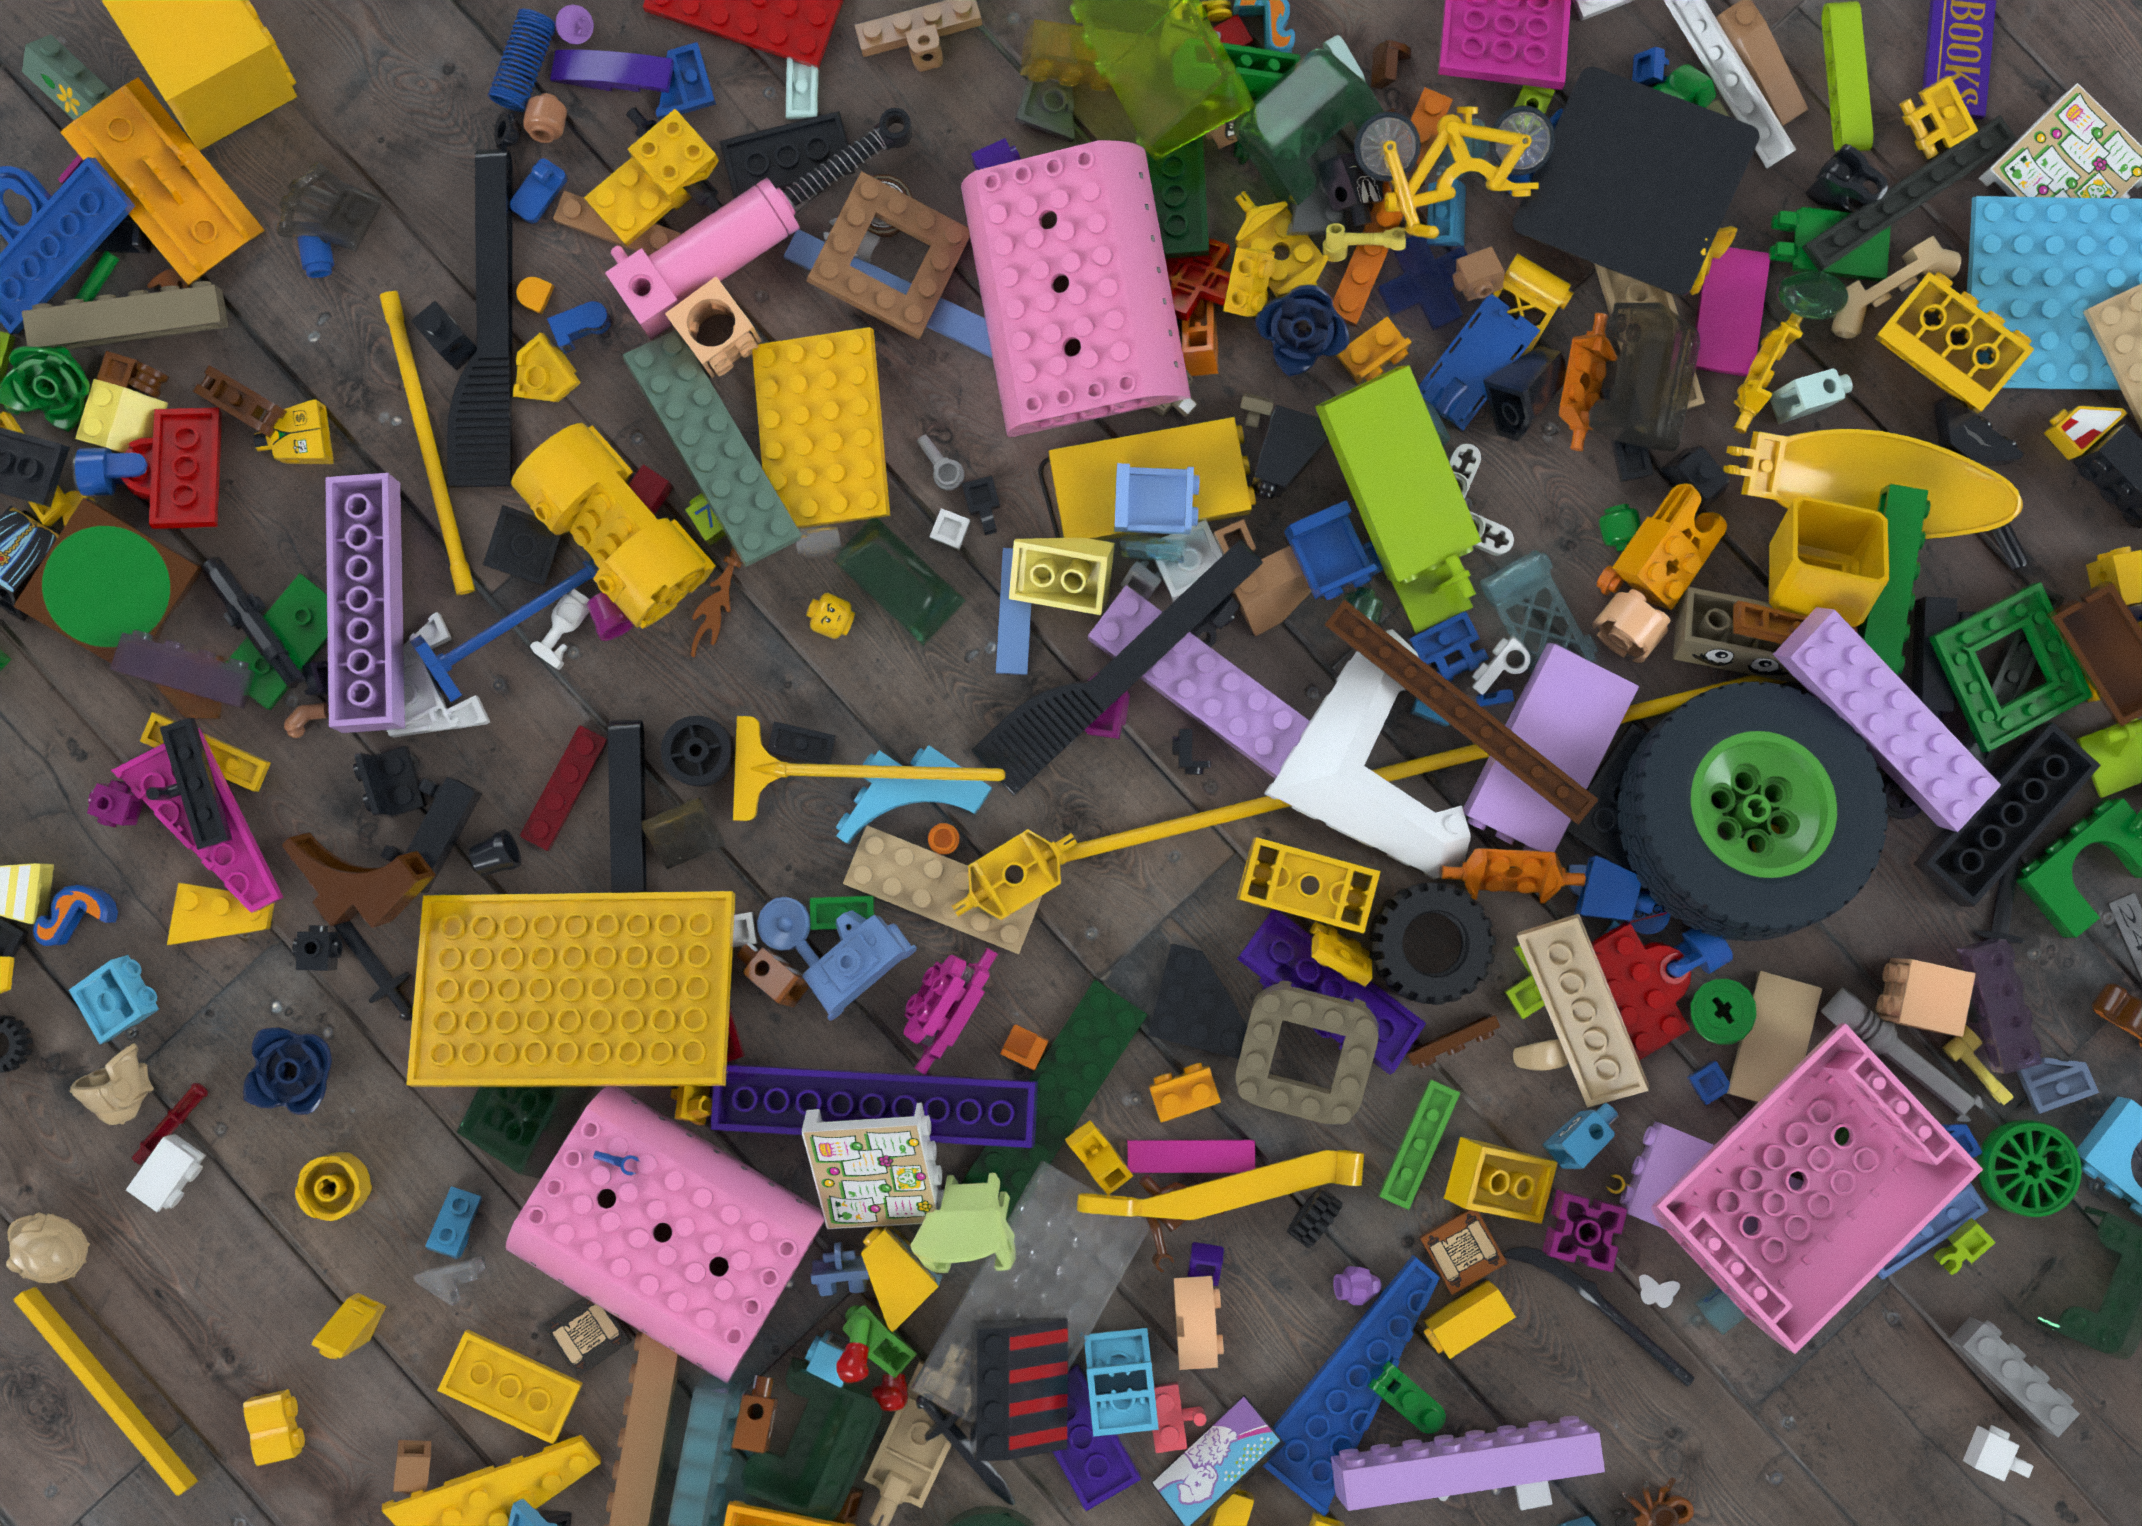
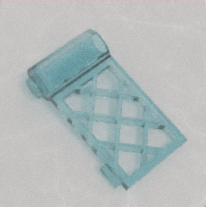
(1525, 579)

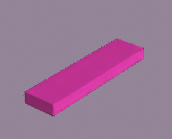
(1191, 1156)

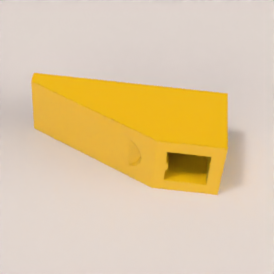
(349, 1327)

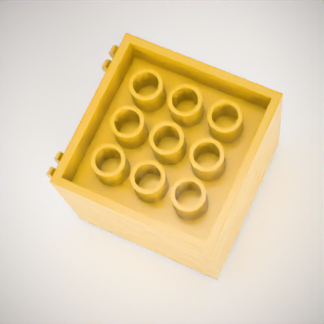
(207, 61)

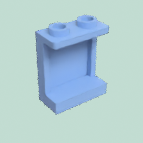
(1155, 500)

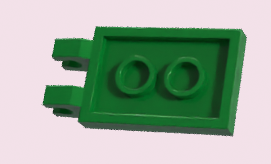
(1863, 263)

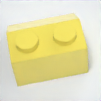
(116, 416)

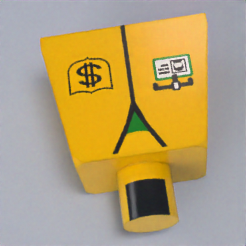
(300, 436)

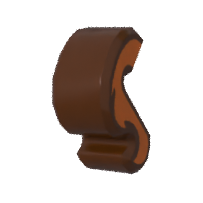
(2120, 1009)

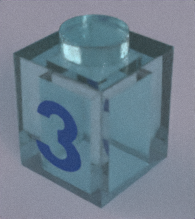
(1720, 1310)

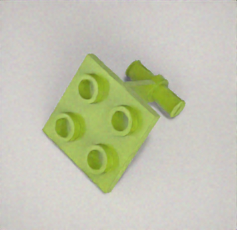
(1436, 594)
(2118, 753)

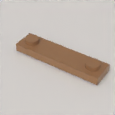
(579, 215)

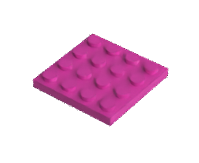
(1506, 41)

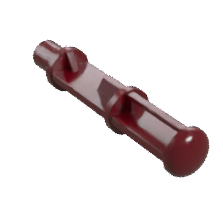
(171, 1121)

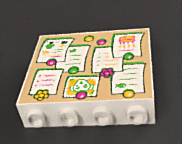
(2070, 154)
(873, 1169)

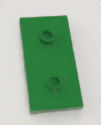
(302, 626)

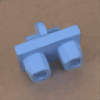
(839, 1267)

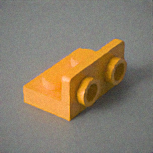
(1374, 350)
(1184, 1092)

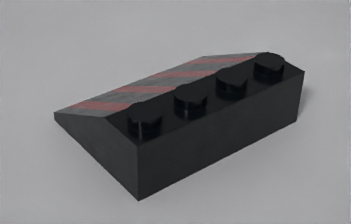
(1018, 1387)

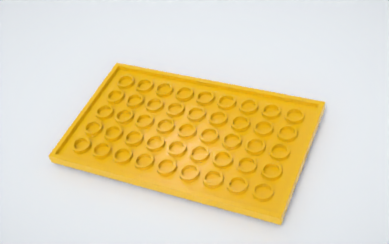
(572, 990)

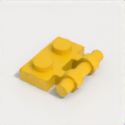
(1947, 113)
(1341, 954)

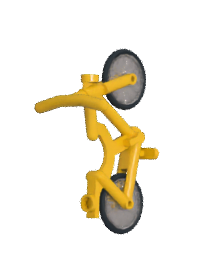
(1390, 147)

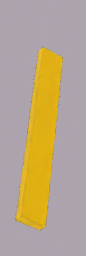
(105, 1390)

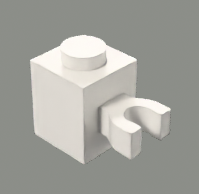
(1995, 1453)

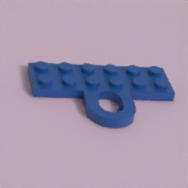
(57, 237)

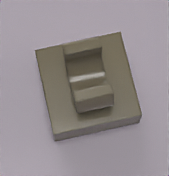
(1255, 405)

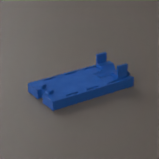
(1479, 354)

